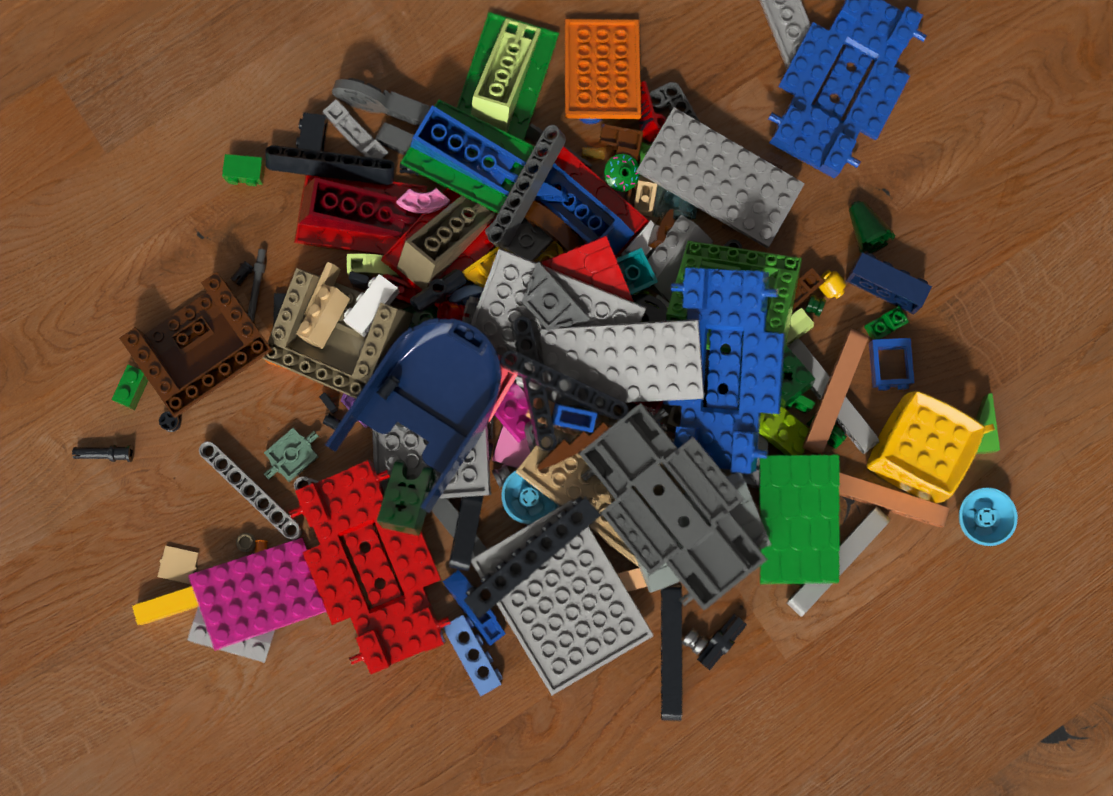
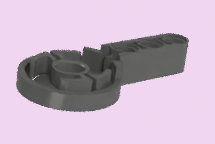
(371, 99)

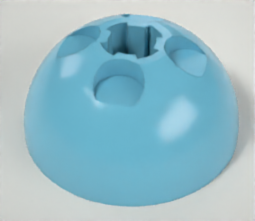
(517, 489)
(995, 510)

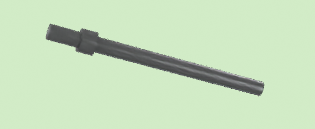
(259, 268)

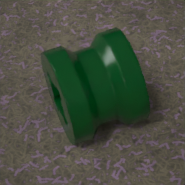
(815, 305)

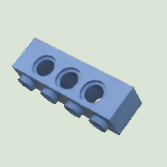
(453, 631)

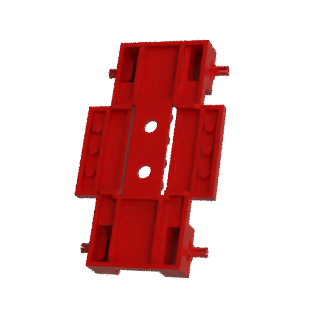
(397, 622)

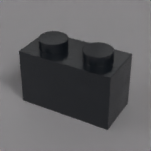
(313, 132)

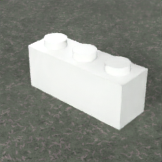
(363, 313)

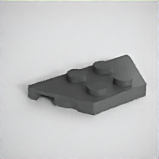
(550, 301)

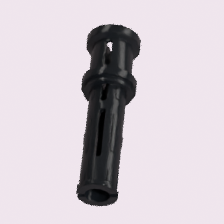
(112, 453)

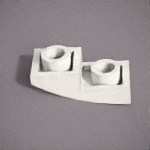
(642, 239)

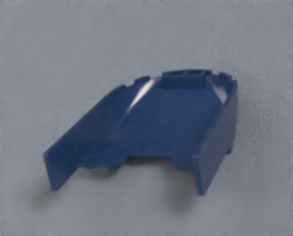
(443, 394)

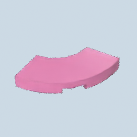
(423, 202)

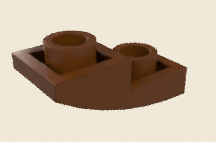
(659, 230)

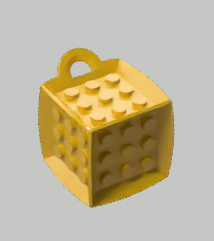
(926, 447)

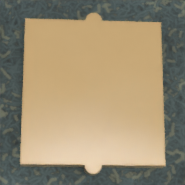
(177, 564)

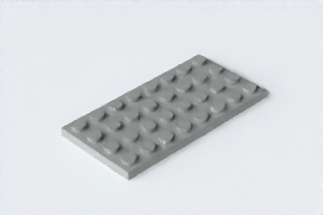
(720, 177)
(627, 360)

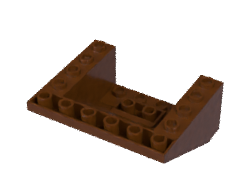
(197, 347)

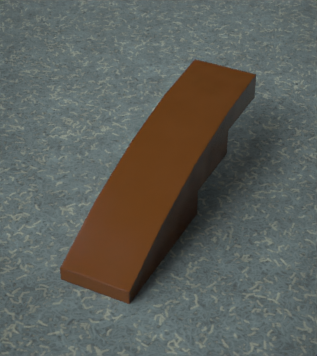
(564, 449)

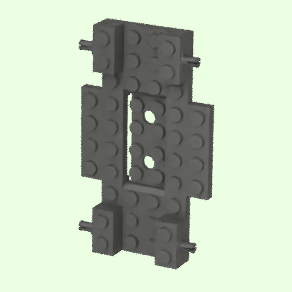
(712, 556)

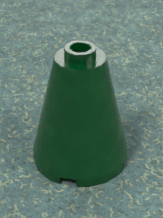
(869, 228)

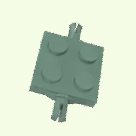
(291, 455)

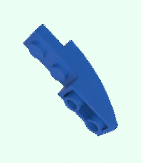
(487, 624)

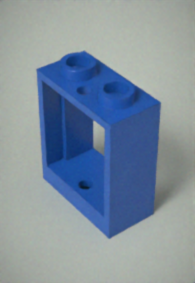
(891, 344)

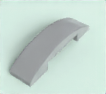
(353, 131)

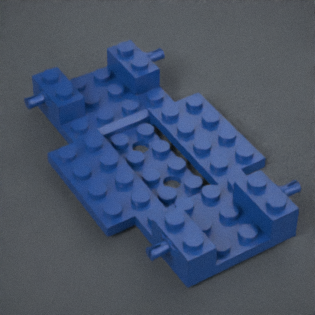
(870, 33)
(728, 306)

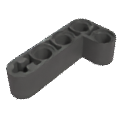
(671, 101)

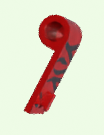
(650, 121)

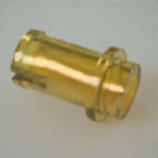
(593, 152)

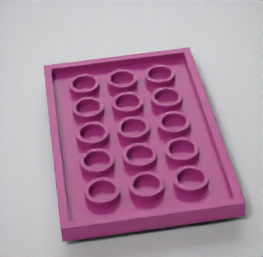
(256, 594)

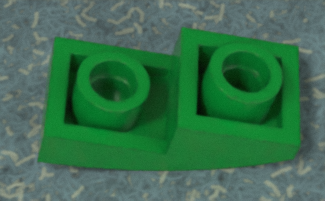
(886, 324)

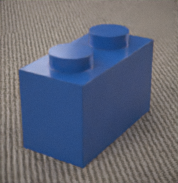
(573, 417)

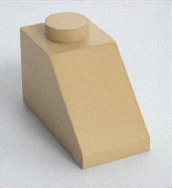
(645, 196)

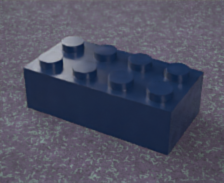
(888, 283)

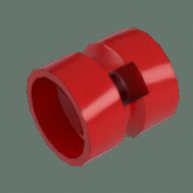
(451, 310)

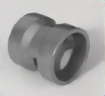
(691, 638)

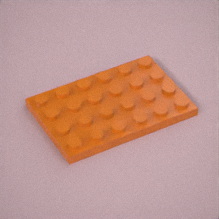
(602, 69)

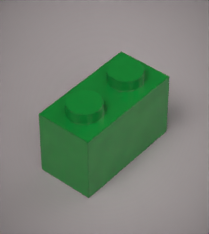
(243, 169)
(130, 387)

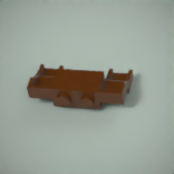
(623, 141)

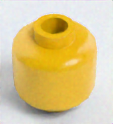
(833, 284)

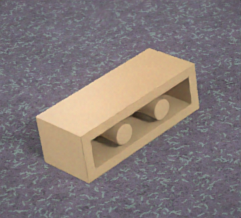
(323, 316)

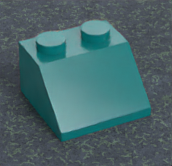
(636, 271)

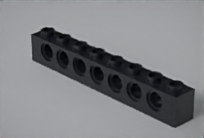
(481, 605)

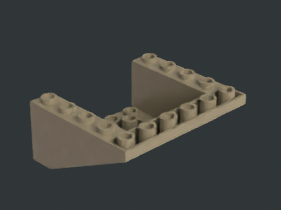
(347, 356)

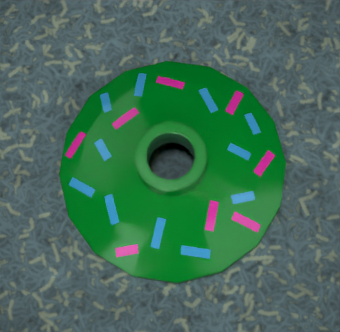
(614, 176)

